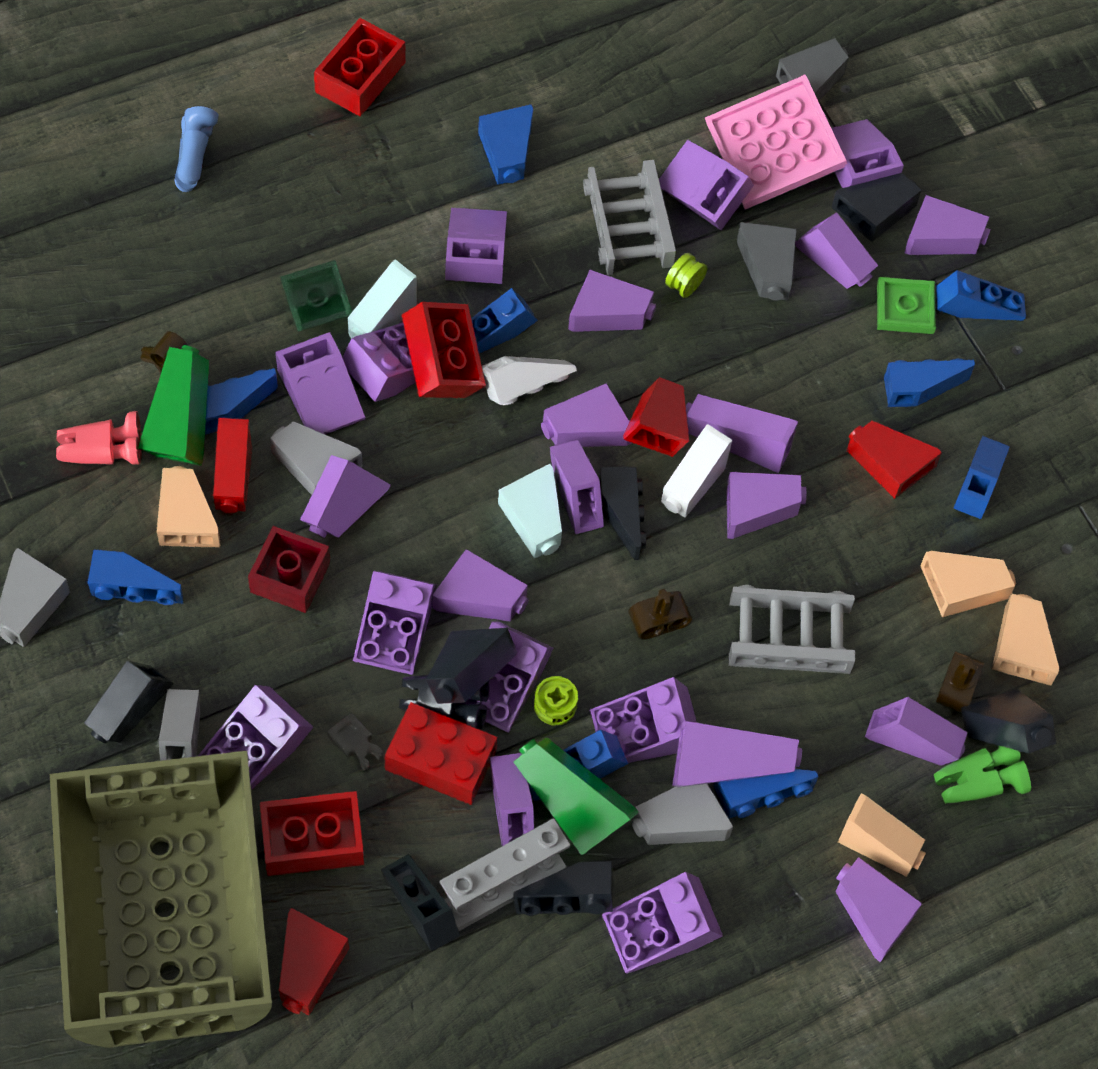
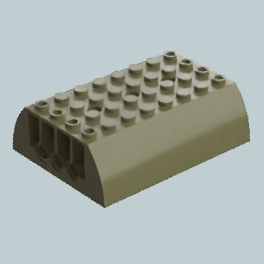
(114, 883)

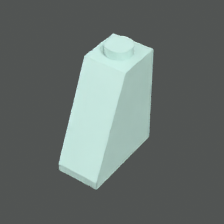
(385, 302)
(534, 510)

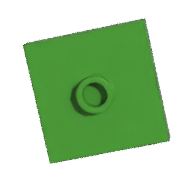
(906, 305)

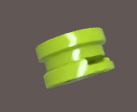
(686, 275)
(555, 699)

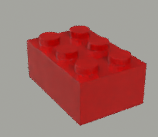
(360, 67)
(443, 350)
(440, 753)
(311, 833)

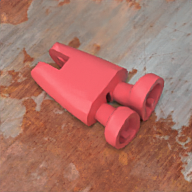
(96, 442)

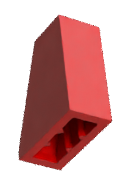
(660, 419)
(891, 456)
(232, 465)
(308, 961)

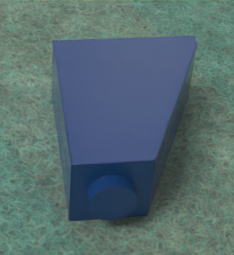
(506, 142)

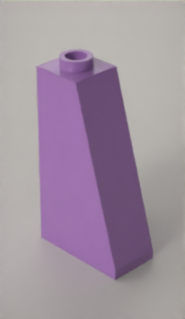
(754, 433)
(728, 754)

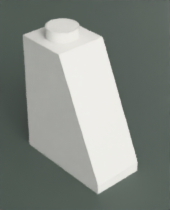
(697, 471)

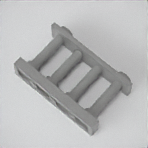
(651, 202)
(778, 655)
(494, 878)

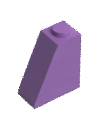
(946, 229)
(837, 252)
(610, 305)
(590, 418)
(577, 486)
(341, 497)
(761, 500)
(480, 590)
(917, 732)
(511, 798)
(875, 906)

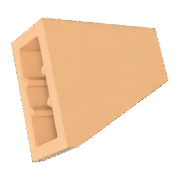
(184, 512)
(966, 581)
(1025, 642)
(882, 837)

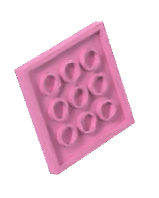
(777, 140)

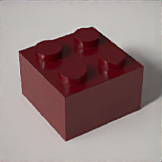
(289, 569)

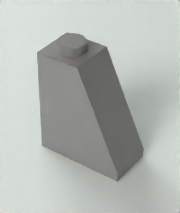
(308, 452)
(29, 598)
(180, 725)
(682, 816)

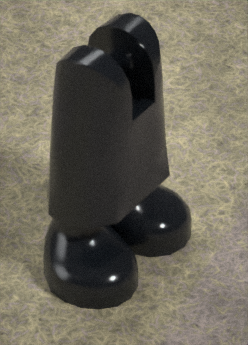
(472, 713)

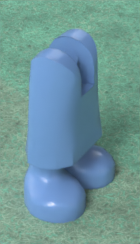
(196, 129)

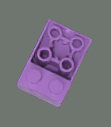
(867, 154)
(705, 184)
(475, 245)
(381, 362)
(319, 384)
(394, 622)
(516, 680)
(647, 719)
(263, 728)
(662, 923)

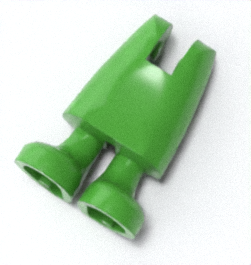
(979, 780)

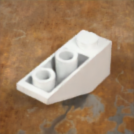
(515, 376)

